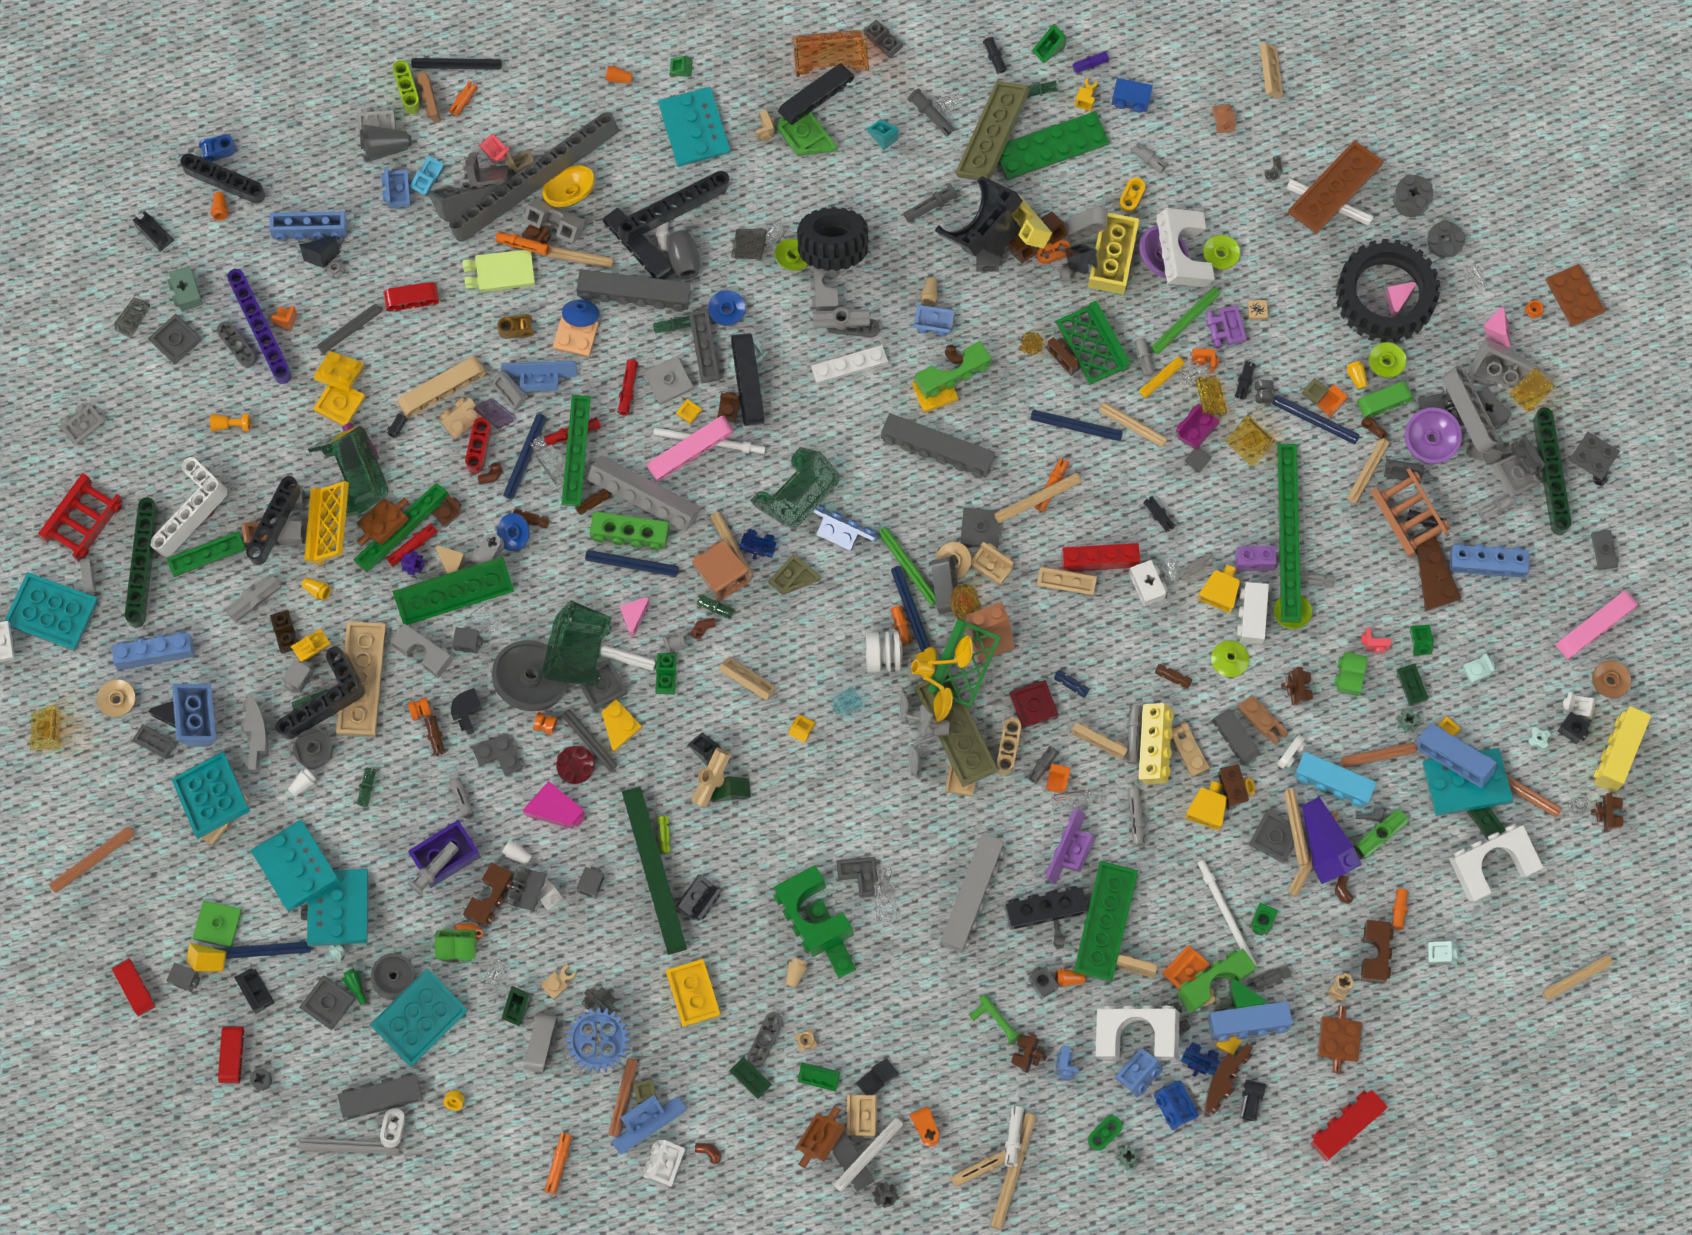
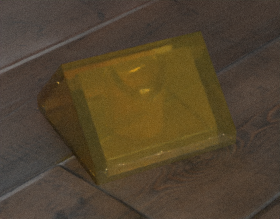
(1250, 440)
(46, 729)

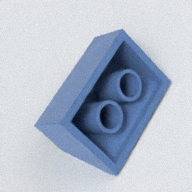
(194, 714)

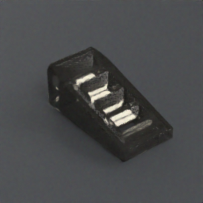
(129, 328)

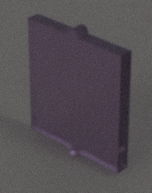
(494, 413)

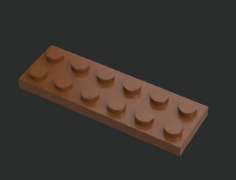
(1335, 187)

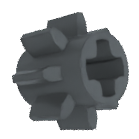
(885, 1195)

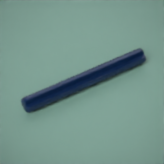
(1315, 419)
(1076, 425)
(524, 457)
(631, 563)
(910, 608)
(266, 950)

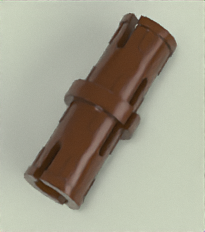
(434, 735)

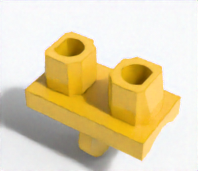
(311, 645)

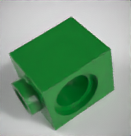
(1263, 911)

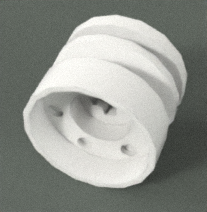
(883, 652)

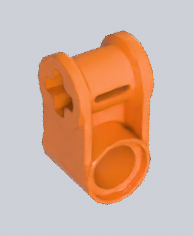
(925, 1123)

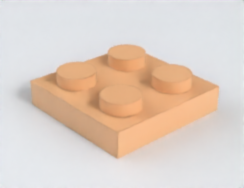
(575, 339)

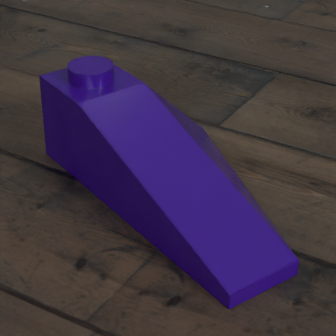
(1329, 846)

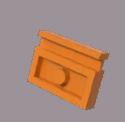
(1185, 967)

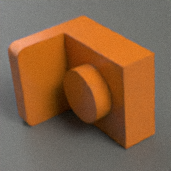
(1203, 356)

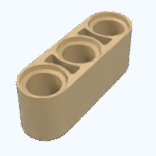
(1008, 738)

